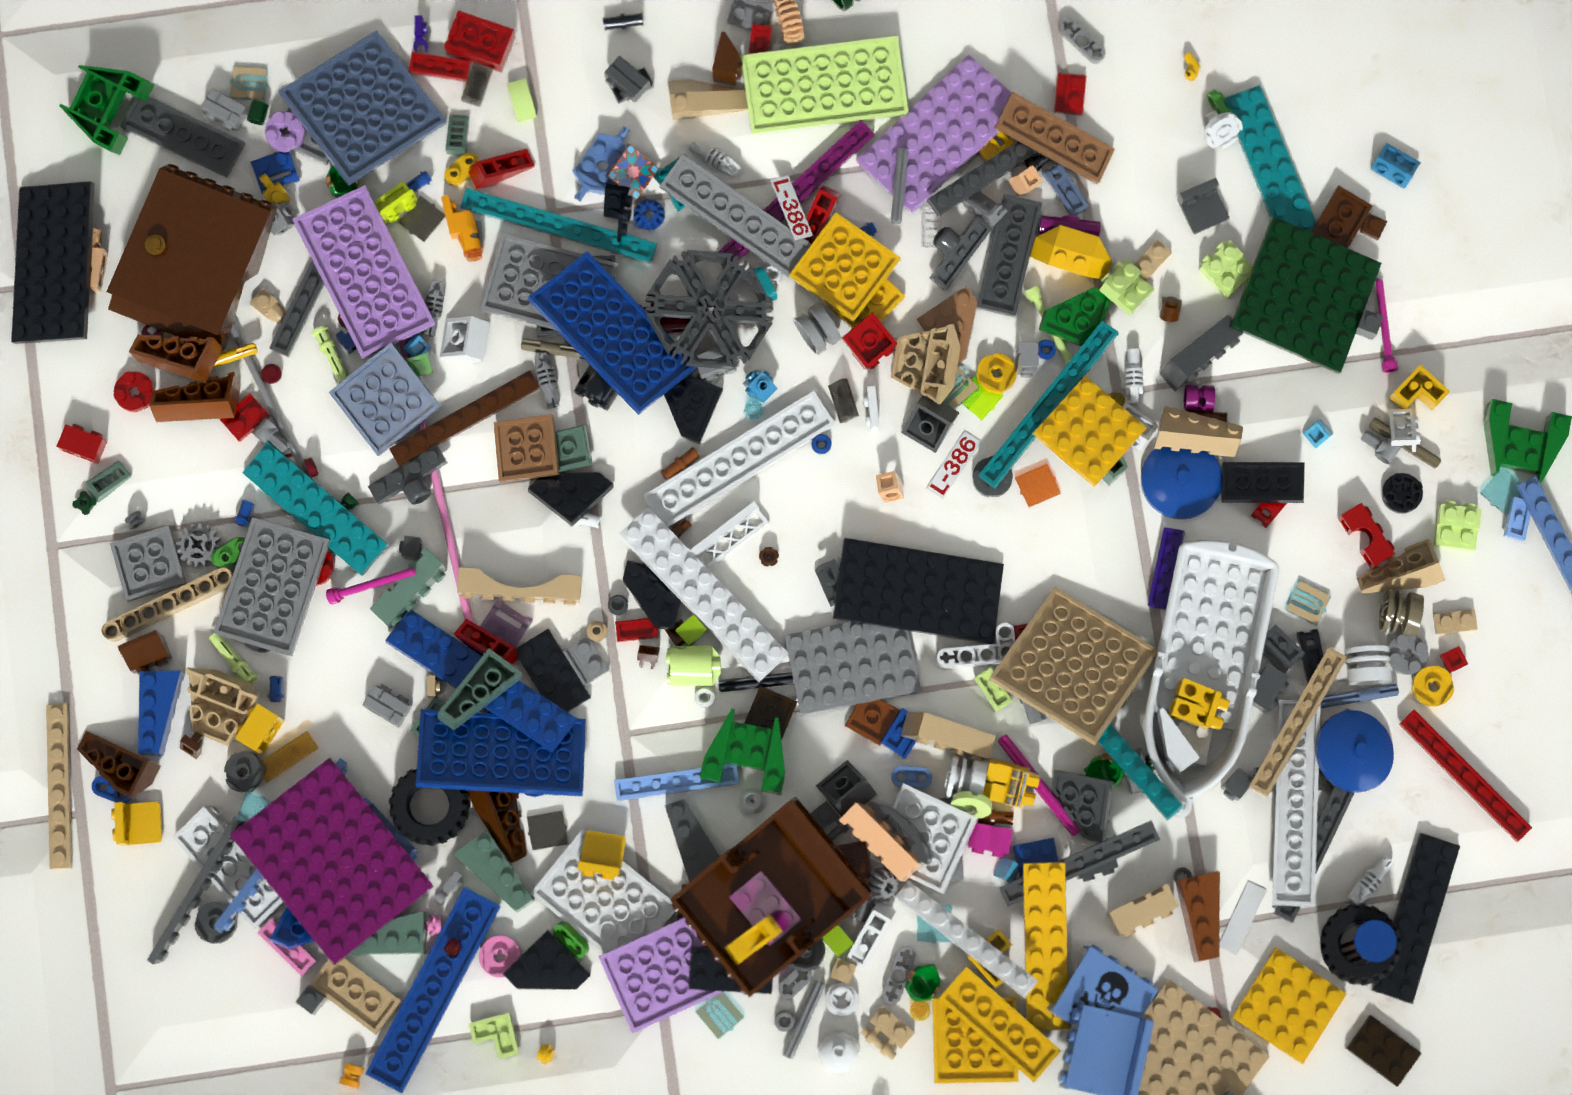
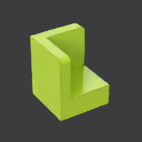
(691, 630)
(837, 941)

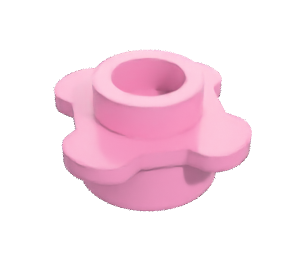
(433, 924)

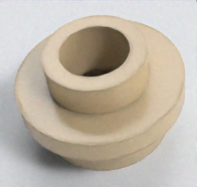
(599, 637)

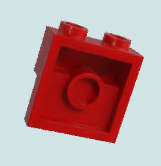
(869, 341)

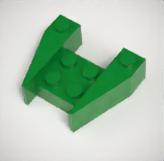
(100, 100)
(1522, 447)
(749, 748)

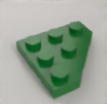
(1076, 317)

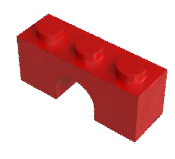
(1360, 519)

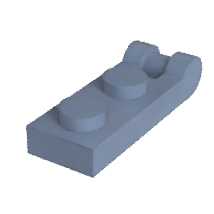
(1065, 190)

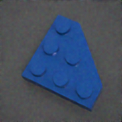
(290, 932)

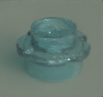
(748, 410)

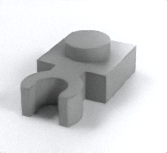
(452, 883)

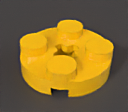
(988, 381)
(1429, 675)

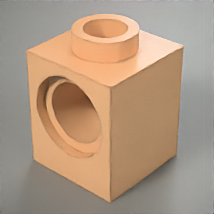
(1025, 180)
(889, 486)

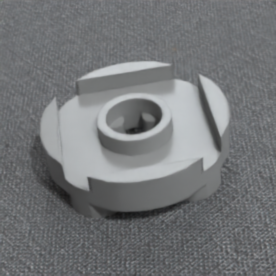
(1417, 649)

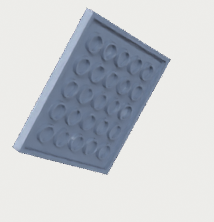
(362, 107)

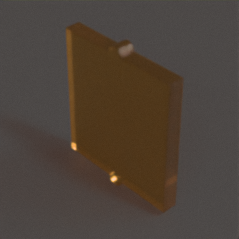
(1037, 485)

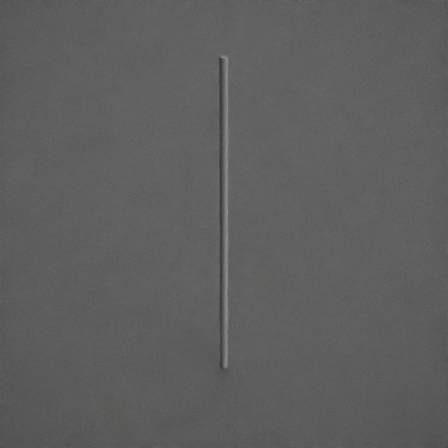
(268, 399)

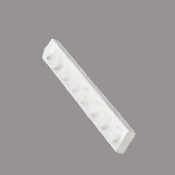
(966, 939)

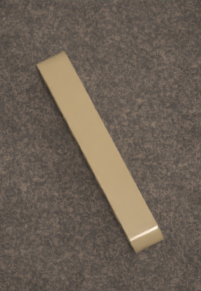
(157, 604)

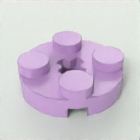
(290, 141)

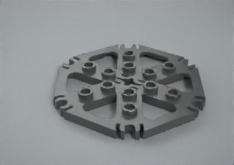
(716, 297)

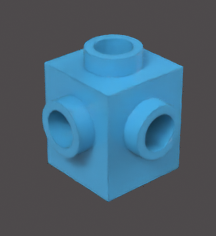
(759, 385)

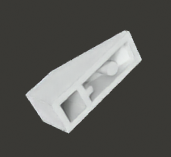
(1175, 746)
(870, 934)

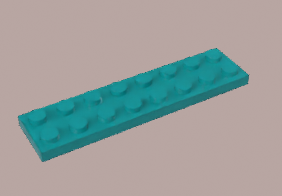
(1270, 159)
(315, 508)

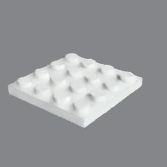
(943, 829)

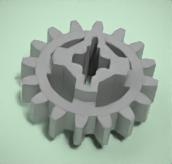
(192, 550)

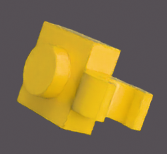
(274, 192)

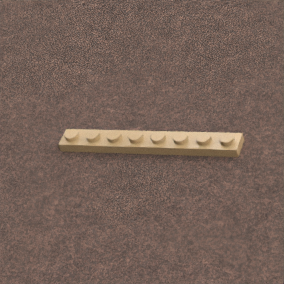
(1297, 722)
(59, 786)

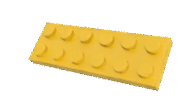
(1000, 1024)

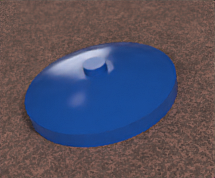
(1180, 482)
(1354, 751)

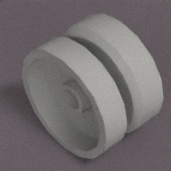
(817, 328)

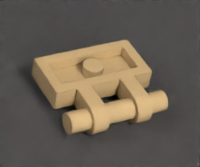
(891, 1028)

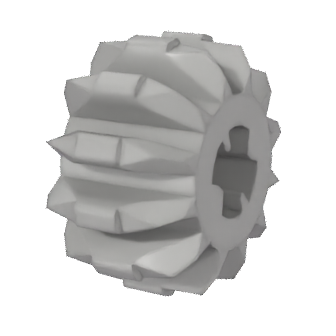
(883, 883)

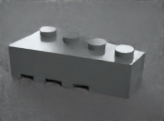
(1200, 353)
(693, 843)

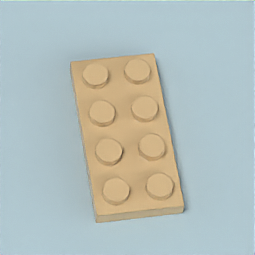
(356, 994)

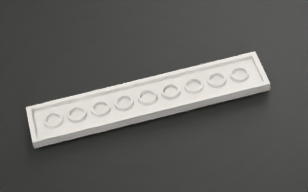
(739, 460)
(703, 594)
(1296, 818)

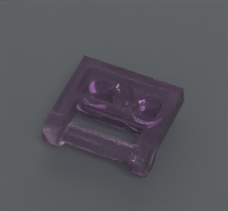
(504, 629)

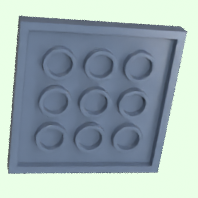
(385, 399)

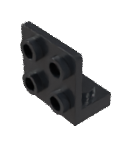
(617, 205)

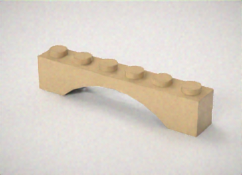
(476, 583)

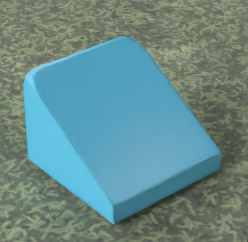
(1318, 433)
(1006, 869)

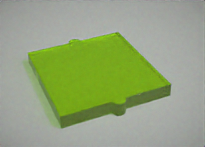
(982, 402)

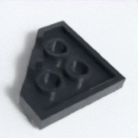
(693, 406)
(571, 493)
(652, 595)
(546, 966)

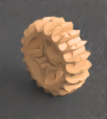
(789, 21)

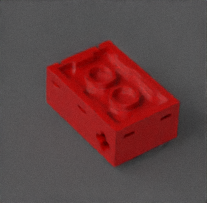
(479, 41)

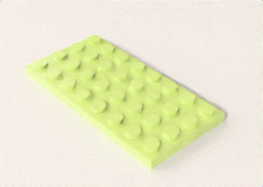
(824, 85)

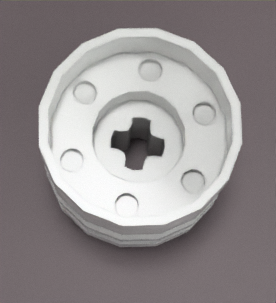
(1368, 665)
(965, 779)

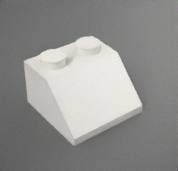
(464, 339)

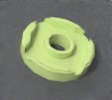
(978, 806)

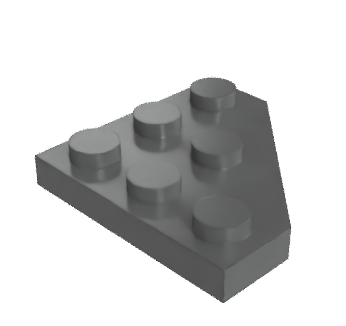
(1085, 802)

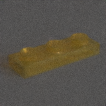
(289, 755)

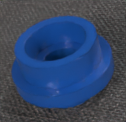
(1050, 345)
(824, 438)

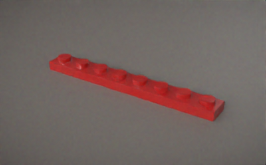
(1466, 776)

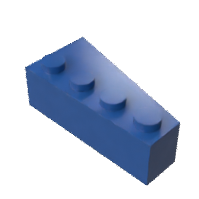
(156, 709)

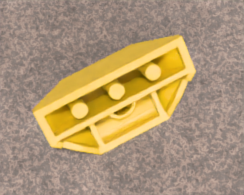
(1072, 252)

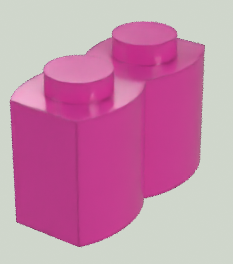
(990, 839)

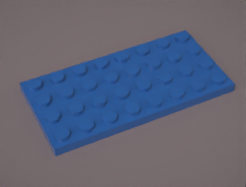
(610, 332)
(497, 757)

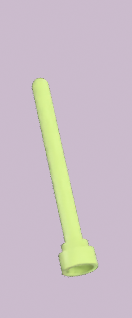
(1034, 295)

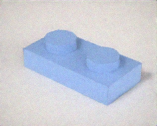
(1517, 520)

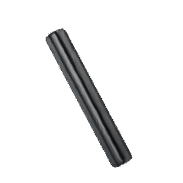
(751, 683)

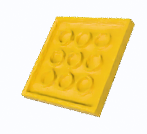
(844, 267)
(1089, 431)
(1289, 1005)
(963, 1054)

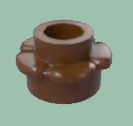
(763, 556)

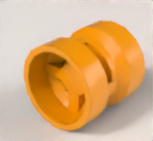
(349, 1080)

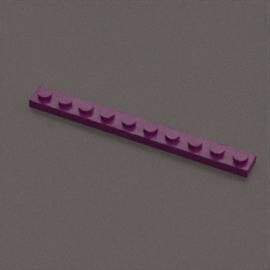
(814, 176)

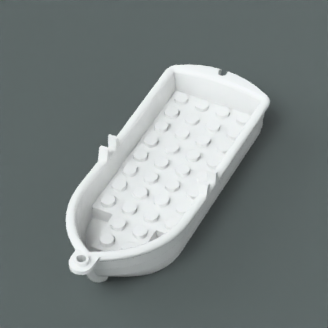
(1217, 639)

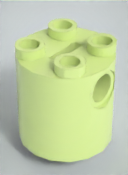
(692, 665)

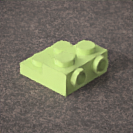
(1226, 268)
(1126, 287)
(1457, 526)

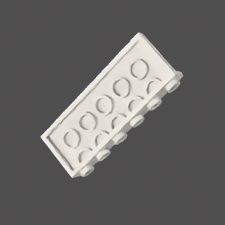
(199, 839)

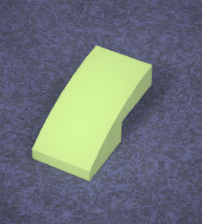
(521, 100)

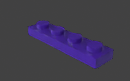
(1165, 567)

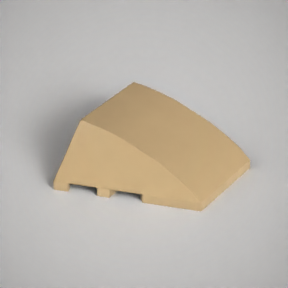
(928, 362)
(218, 703)

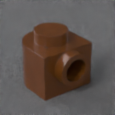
(1170, 309)

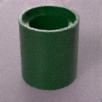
(257, 112)

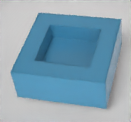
(416, 346)

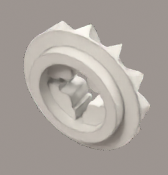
(851, 998)

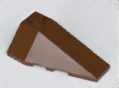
(120, 767)
(501, 818)

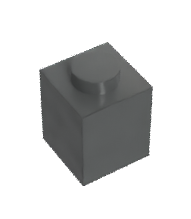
(1369, 324)
(1237, 785)
(311, 1000)

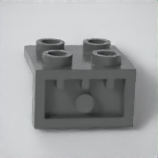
(1203, 206)

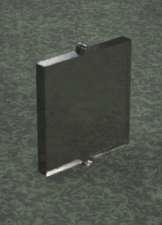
(422, 219)
(547, 830)

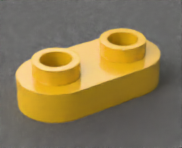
(461, 168)

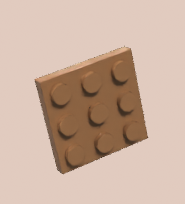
(526, 448)

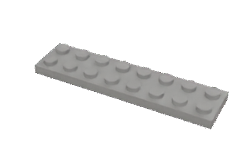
(734, 215)

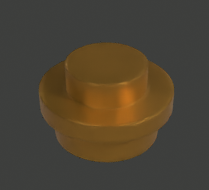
(155, 244)

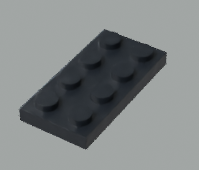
(1263, 482)
(552, 671)
(710, 975)

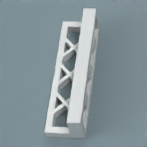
(727, 528)

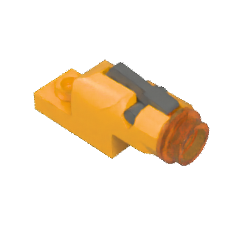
(464, 228)

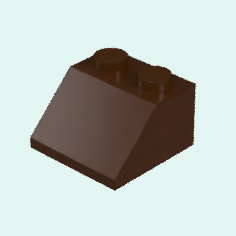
(727, 63)
(145, 652)

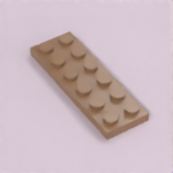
(1054, 138)

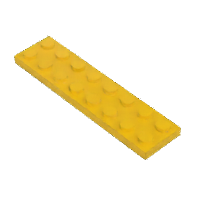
(1045, 940)

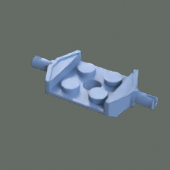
(606, 149)

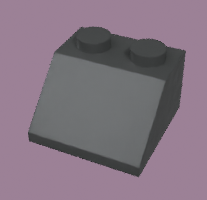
(930, 423)
(845, 788)

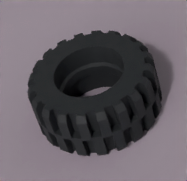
(419, 832)
(1331, 950)

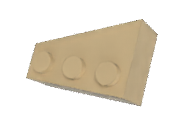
(1143, 911)

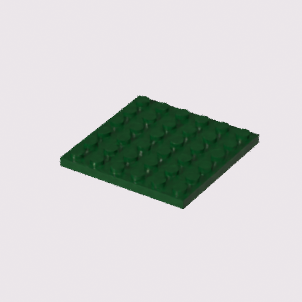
(1305, 295)

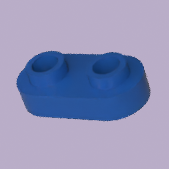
(109, 793)

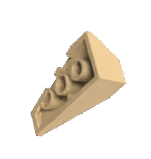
(702, 99)
(1413, 569)

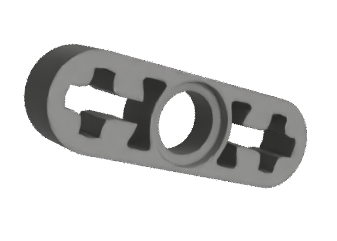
(1082, 48)
(887, 988)

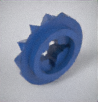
(643, 221)

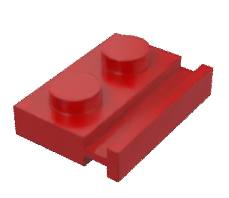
(1070, 94)
(247, 418)

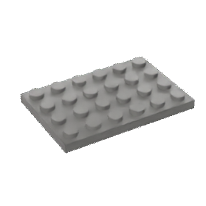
(519, 271)
(272, 587)
(850, 665)

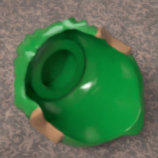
(337, 184)
(1104, 767)
(923, 983)

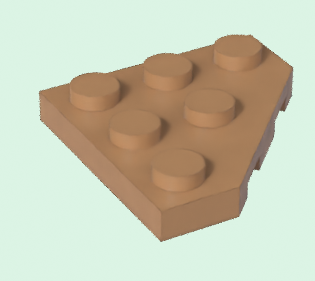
(955, 310)

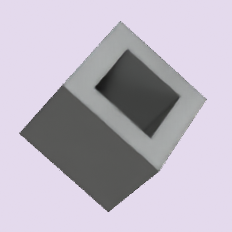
(411, 547)

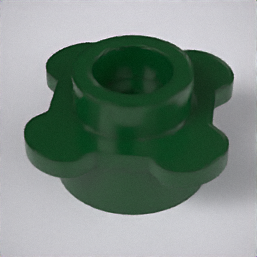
(90, 503)

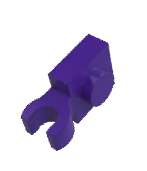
(420, 30)

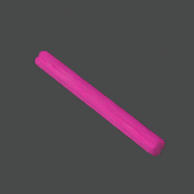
(1043, 790)

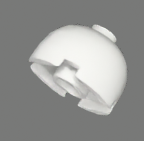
(838, 1051)

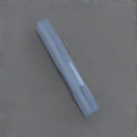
(1360, 695)

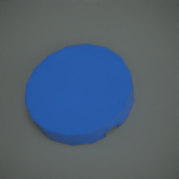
(1375, 941)

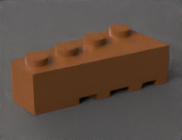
(181, 356)
(197, 400)
(1201, 913)

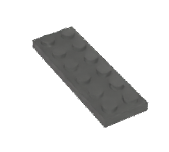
(183, 135)
(1009, 256)

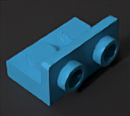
(1395, 165)

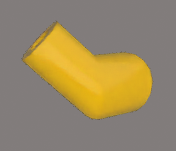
(1193, 67)

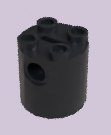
(595, 389)

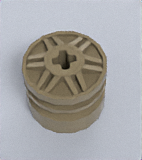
(1405, 613)

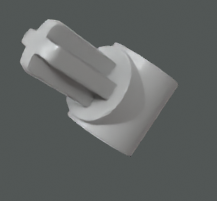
(268, 432)
(1383, 448)

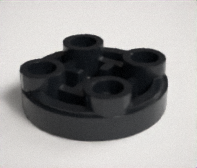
(1402, 493)

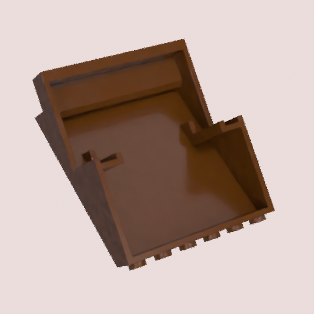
(210, 252)
(803, 868)

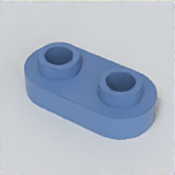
(911, 776)

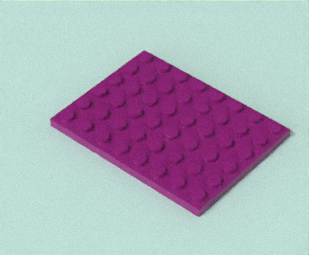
(331, 861)

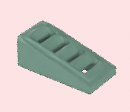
(457, 149)
(105, 491)

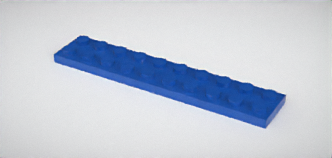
(453, 662)
(432, 991)

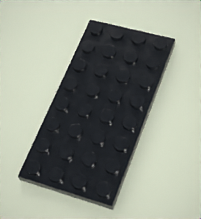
(53, 263)
(918, 591)

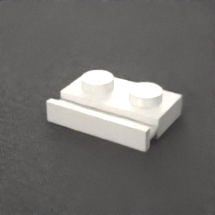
(872, 417)

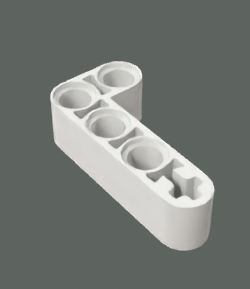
(975, 651)

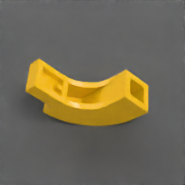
(753, 939)

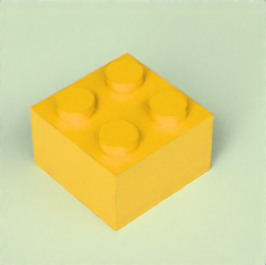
(259, 729)

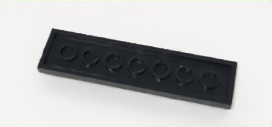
(1418, 914)

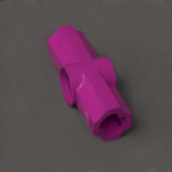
(1050, 222)

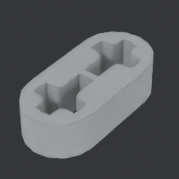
(798, 987)

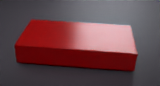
(635, 630)

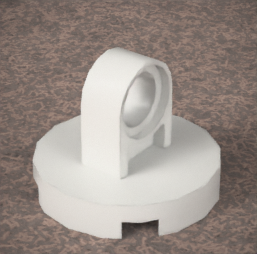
(1222, 129)

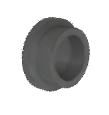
(617, 604)

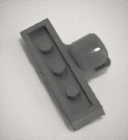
(957, 250)
(409, 478)

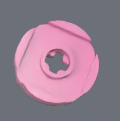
(491, 948)

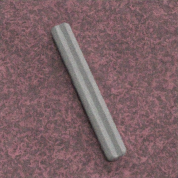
(899, 186)
(804, 1019)

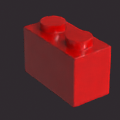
(81, 443)

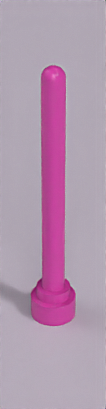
(1389, 363)
(335, 595)

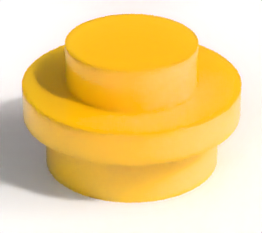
(545, 1053)

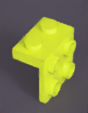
(395, 202)

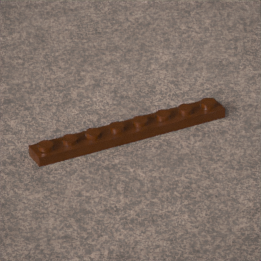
(465, 418)

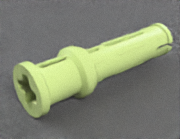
(327, 346)
(238, 666)

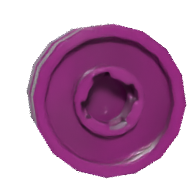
(1192, 398)

